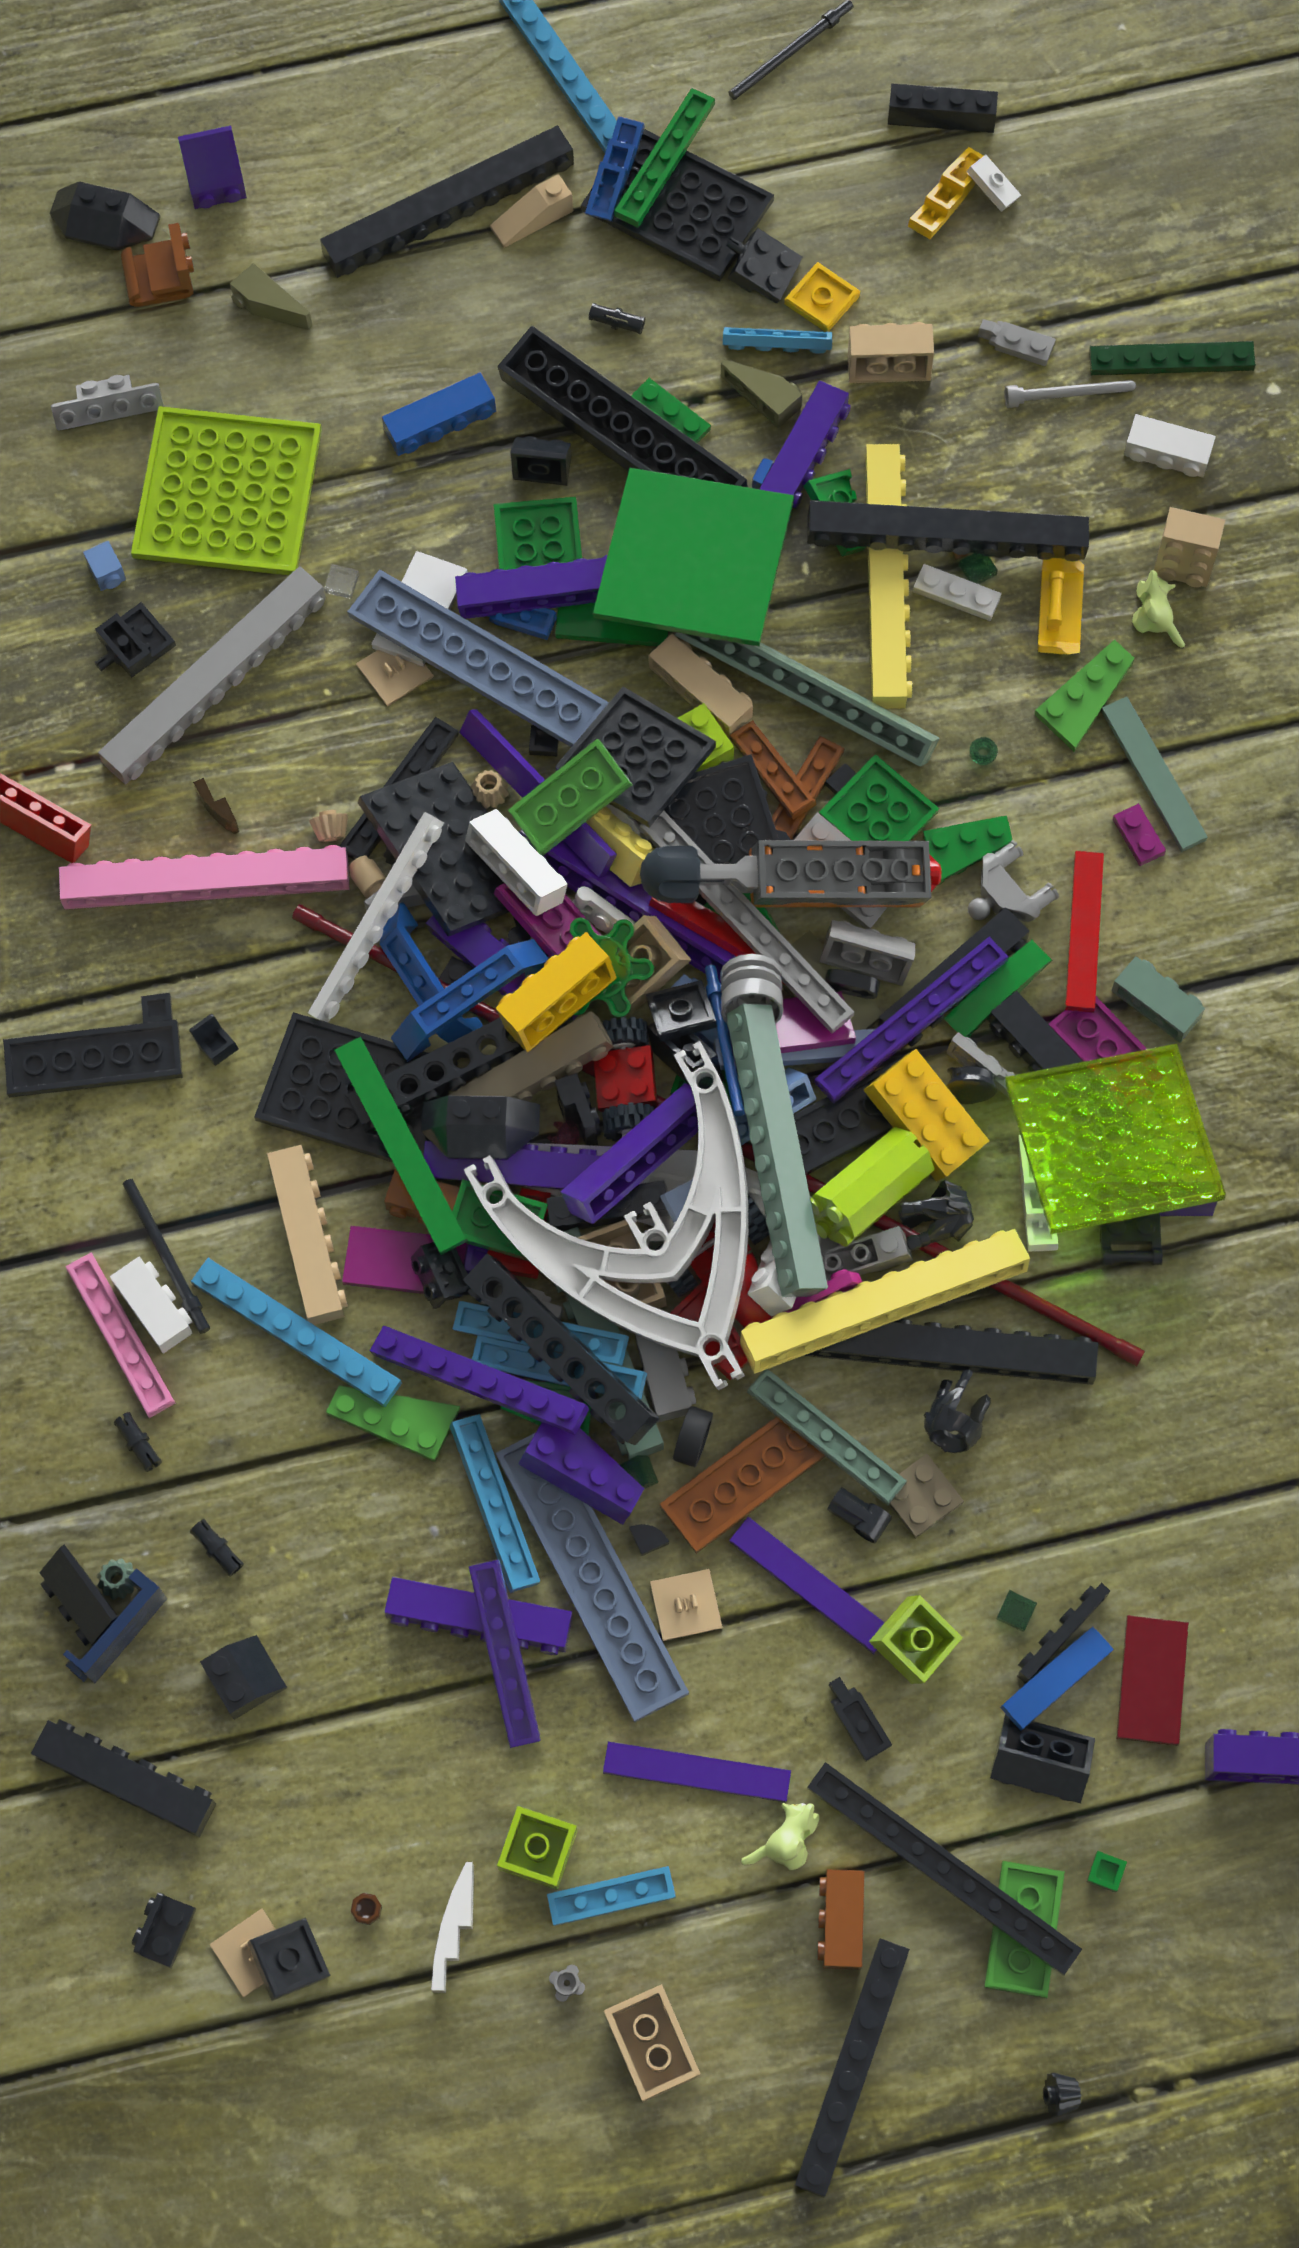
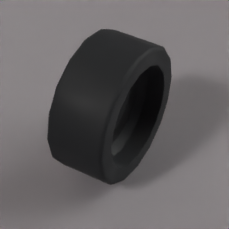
(693, 1436)

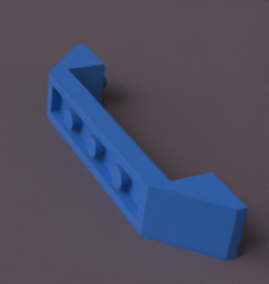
(416, 971)
(465, 993)

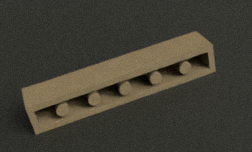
(550, 1060)

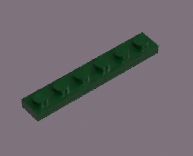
(1172, 358)

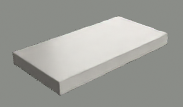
(433, 579)

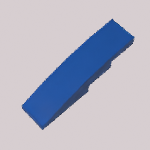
(615, 168)
(1056, 1678)

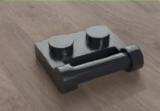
(1133, 1231)

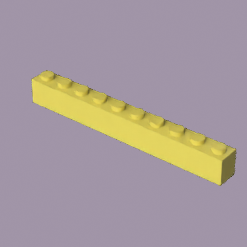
(887, 586)
(884, 1300)

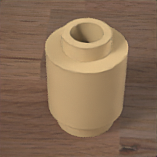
(366, 875)

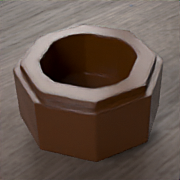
(366, 1908)

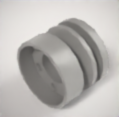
(751, 981)

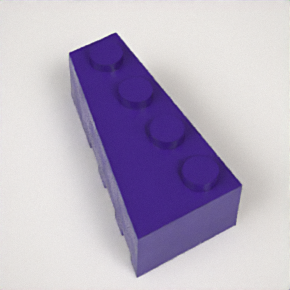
(582, 1471)

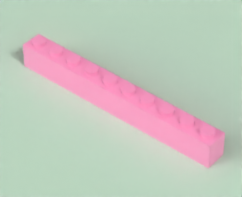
(204, 877)

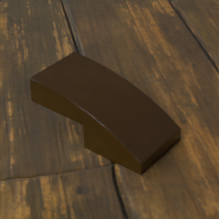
(218, 809)

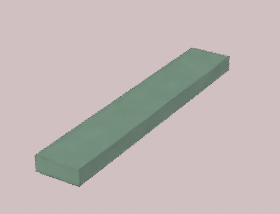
(1154, 774)
(827, 1436)

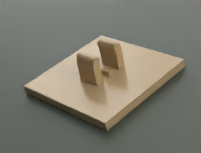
(392, 675)
(686, 1605)
(236, 1954)

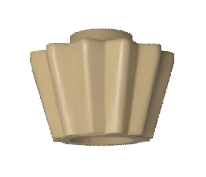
(491, 797)
(329, 825)

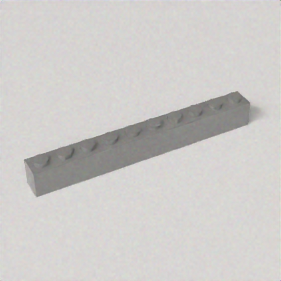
(212, 676)

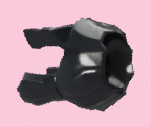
(948, 1209)
(945, 1418)

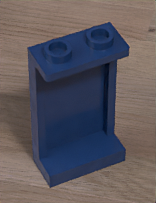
(120, 1632)

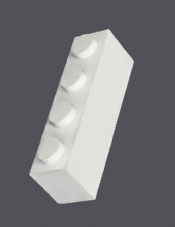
(516, 862)

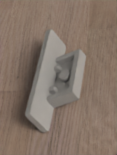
(106, 401)

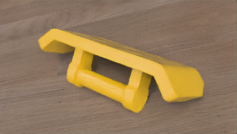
(1060, 606)

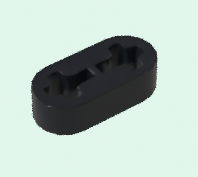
(853, 983)

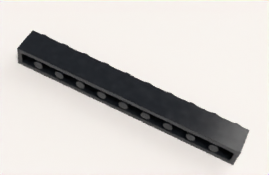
(447, 201)
(947, 530)
(971, 1350)

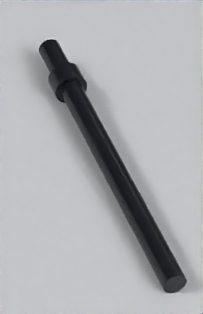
(828, 20)
(190, 1302)

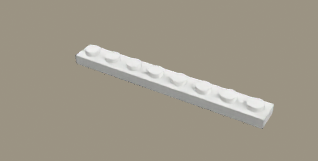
(381, 909)

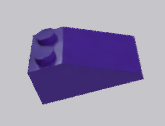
(212, 167)

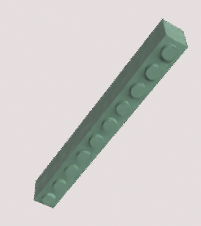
(823, 696)
(776, 1151)

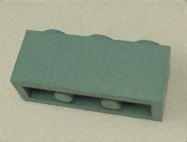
(1158, 998)

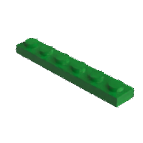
(664, 157)

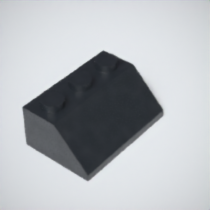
(78, 1596)
(1043, 1759)

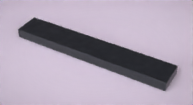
(421, 758)

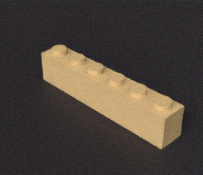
(306, 1235)

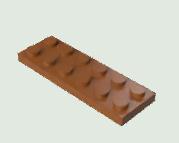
(739, 1483)

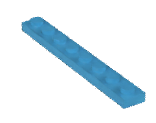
(562, 69)
(296, 1332)

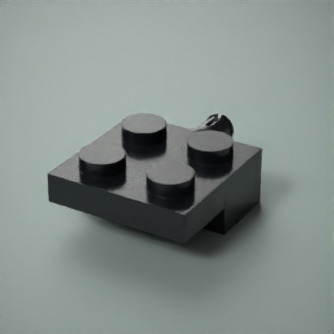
(763, 265)
(133, 640)
(576, 1107)

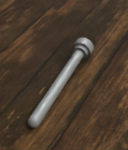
(1016, 396)

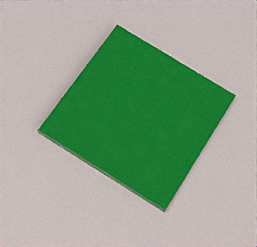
(694, 557)

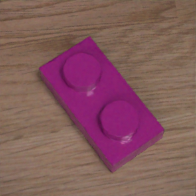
(1139, 834)

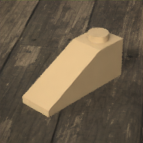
(534, 211)

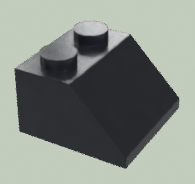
(541, 460)
(243, 1675)

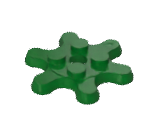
(624, 965)

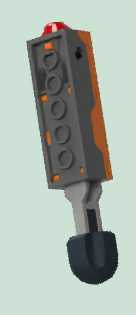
(802, 873)

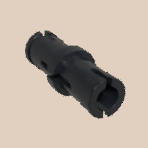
(634, 323)
(137, 1442)
(216, 1547)

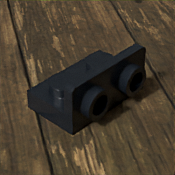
(439, 1274)
(163, 1929)

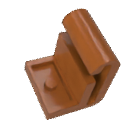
(160, 272)

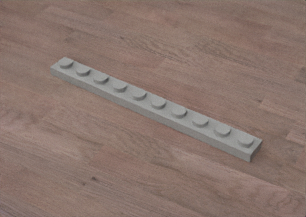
(759, 933)

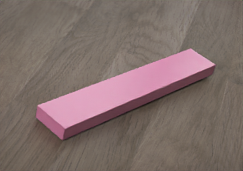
(120, 1335)

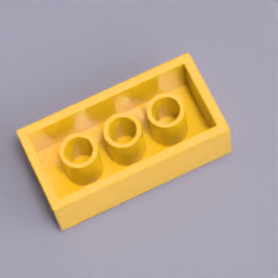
(556, 991)
(919, 1102)

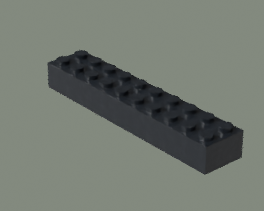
(605, 413)

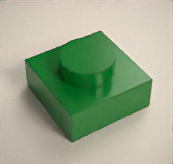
(1106, 1871)

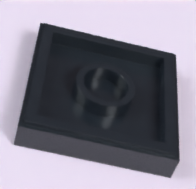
(681, 1010)
(288, 1959)

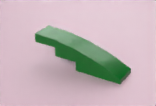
(996, 988)

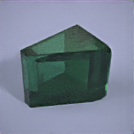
(641, 1470)

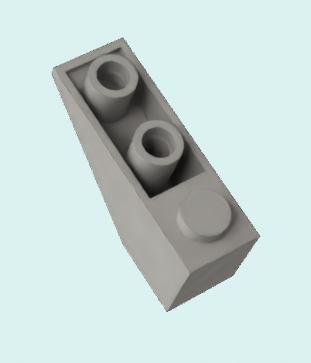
(869, 1253)

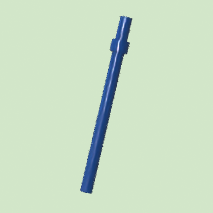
(714, 995)

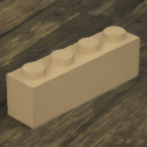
(699, 683)

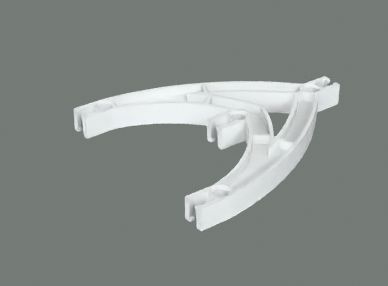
(715, 1193)

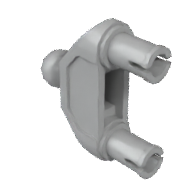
(1001, 891)

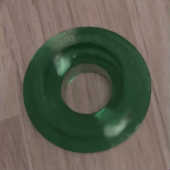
(983, 743)

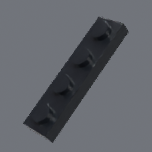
(1053, 1641)

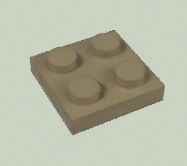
(924, 1497)

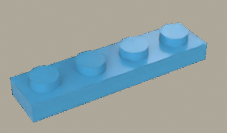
(787, 339)
(611, 1896)

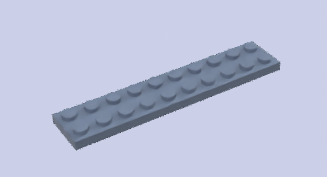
(476, 658)
(597, 1589)

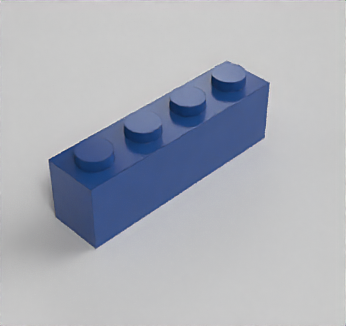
(439, 414)

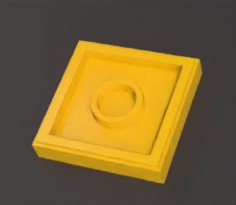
(822, 297)

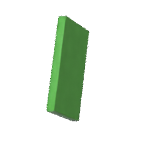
(570, 797)
(1010, 1964)

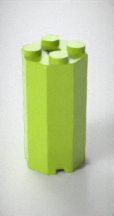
(870, 1186)

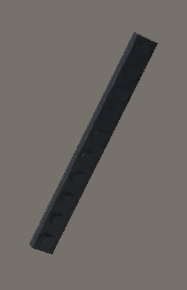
(945, 1869)

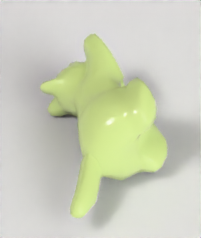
(1155, 613)
(787, 1843)

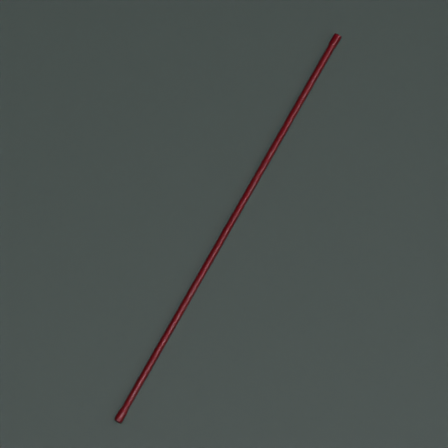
(1117, 1346)

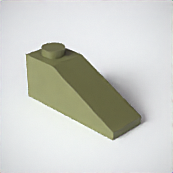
(266, 299)
(765, 391)

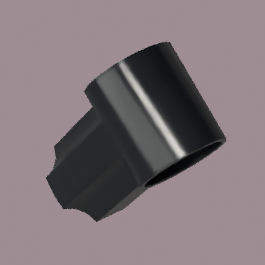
(866, 1519)

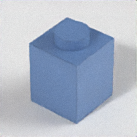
(104, 566)

